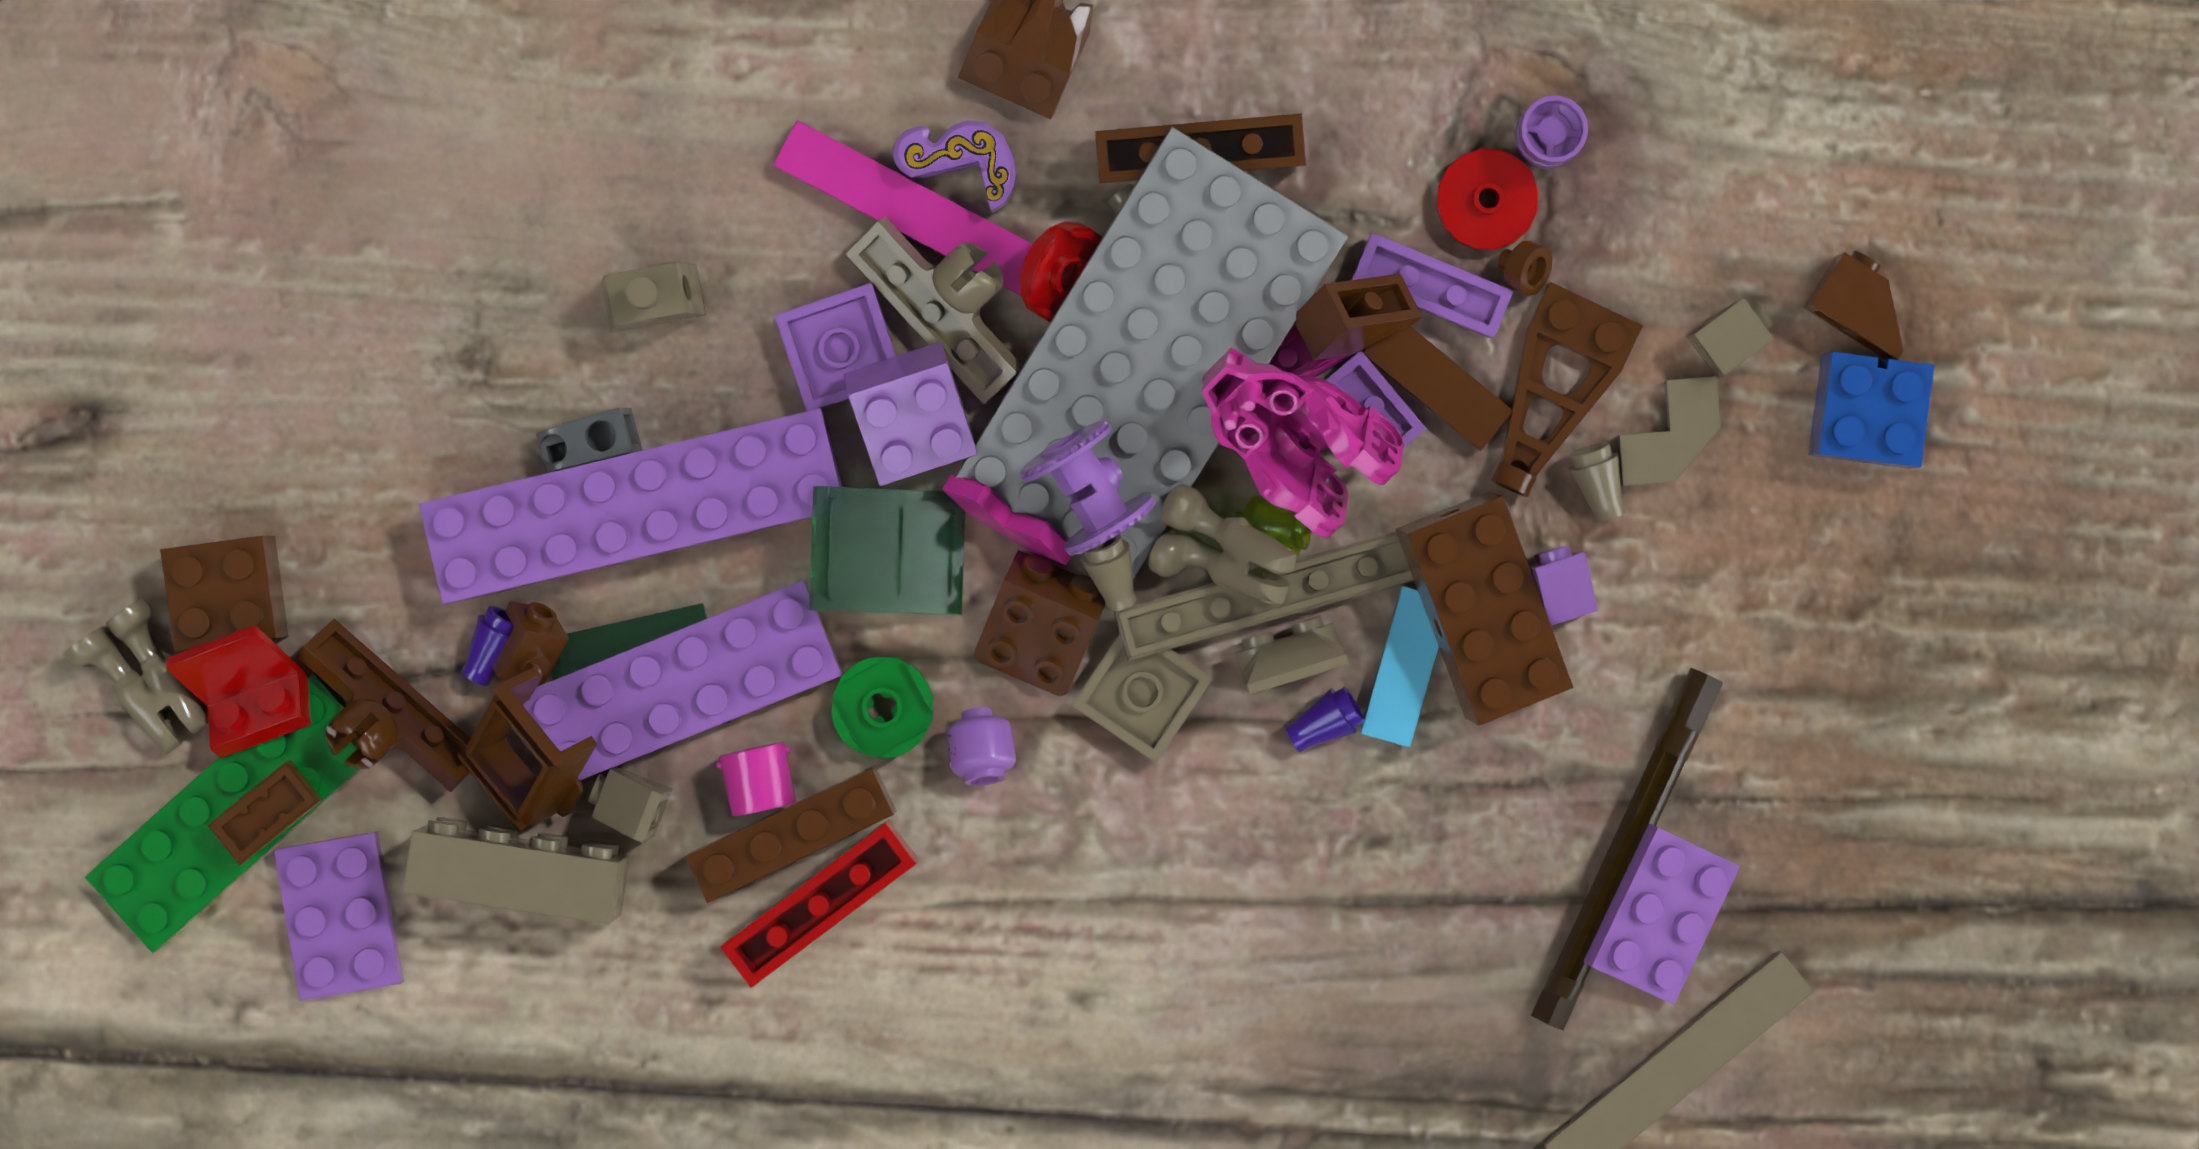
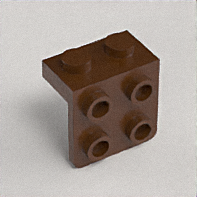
(1040, 623)

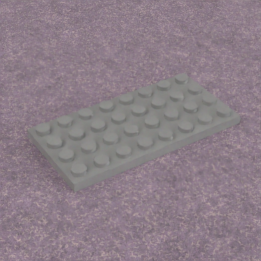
(1176, 281)

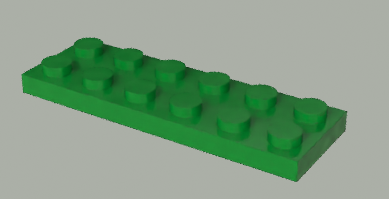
(177, 863)

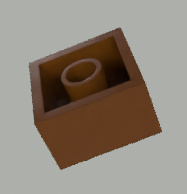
(223, 590)

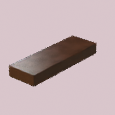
(1440, 385)

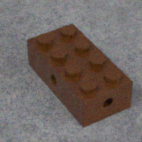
(1484, 608)

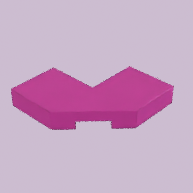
(988, 508)

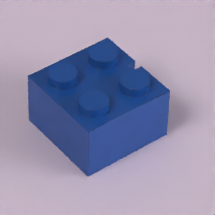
(1871, 410)

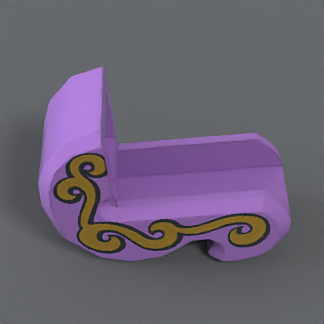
(959, 148)

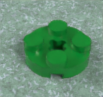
(875, 735)

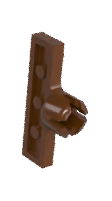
(382, 709)

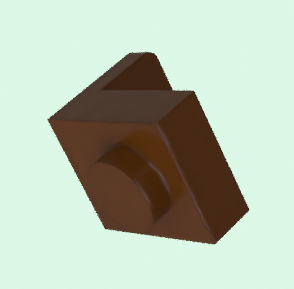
(534, 638)

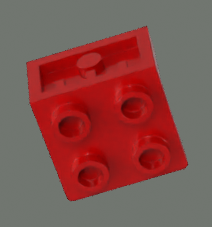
(248, 686)

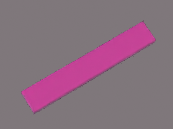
(906, 204)

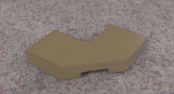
(1691, 424)

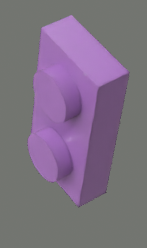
(1367, 386)

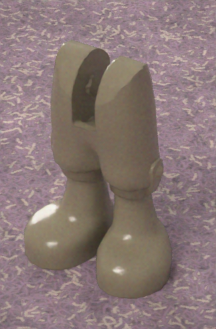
(1230, 567)
(142, 694)

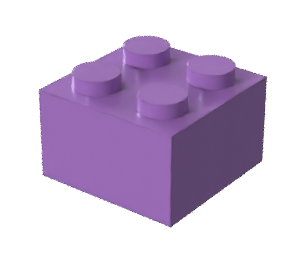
(910, 413)

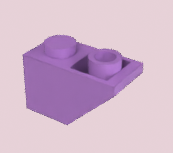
(1564, 584)

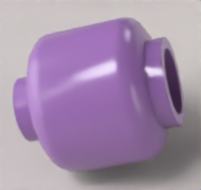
(981, 747)

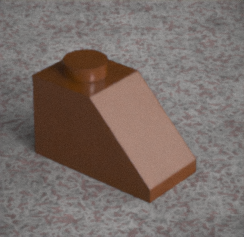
(1858, 304)
(1355, 315)

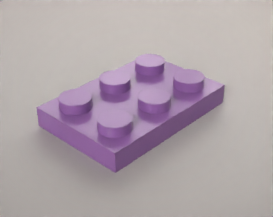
(1661, 914)
(338, 916)

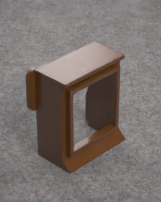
(502, 772)

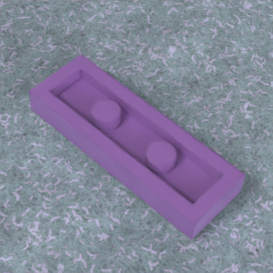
(1438, 285)

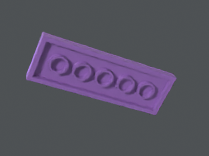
(688, 680)

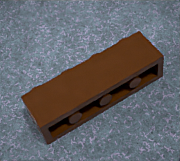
(1245, 142)
(791, 834)

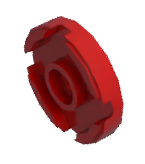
(1460, 205)
(1055, 265)

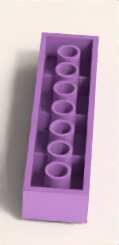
(629, 506)

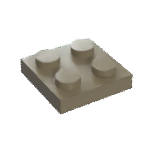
(1142, 697)

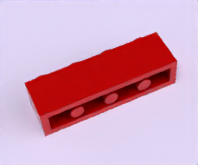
(819, 903)

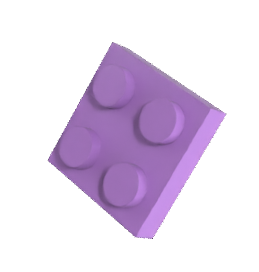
(834, 339)

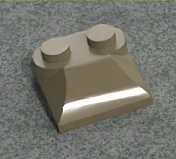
(1307, 652)

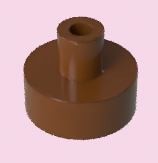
(1526, 267)

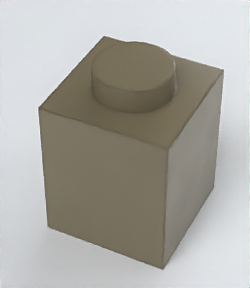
(1732, 336)

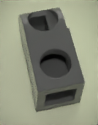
(589, 439)

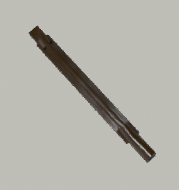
(1645, 807)

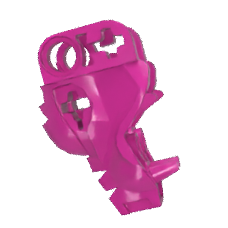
(1285, 424)

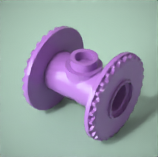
(1090, 485)

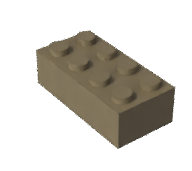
(517, 872)

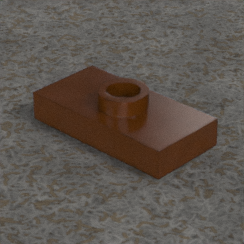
(265, 812)

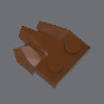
(1027, 51)

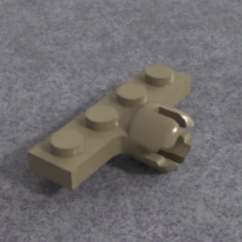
(941, 302)

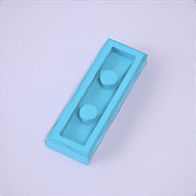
(1402, 673)

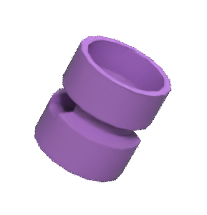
(1551, 132)

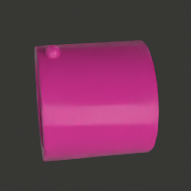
(757, 779)

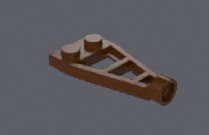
(1585, 329)

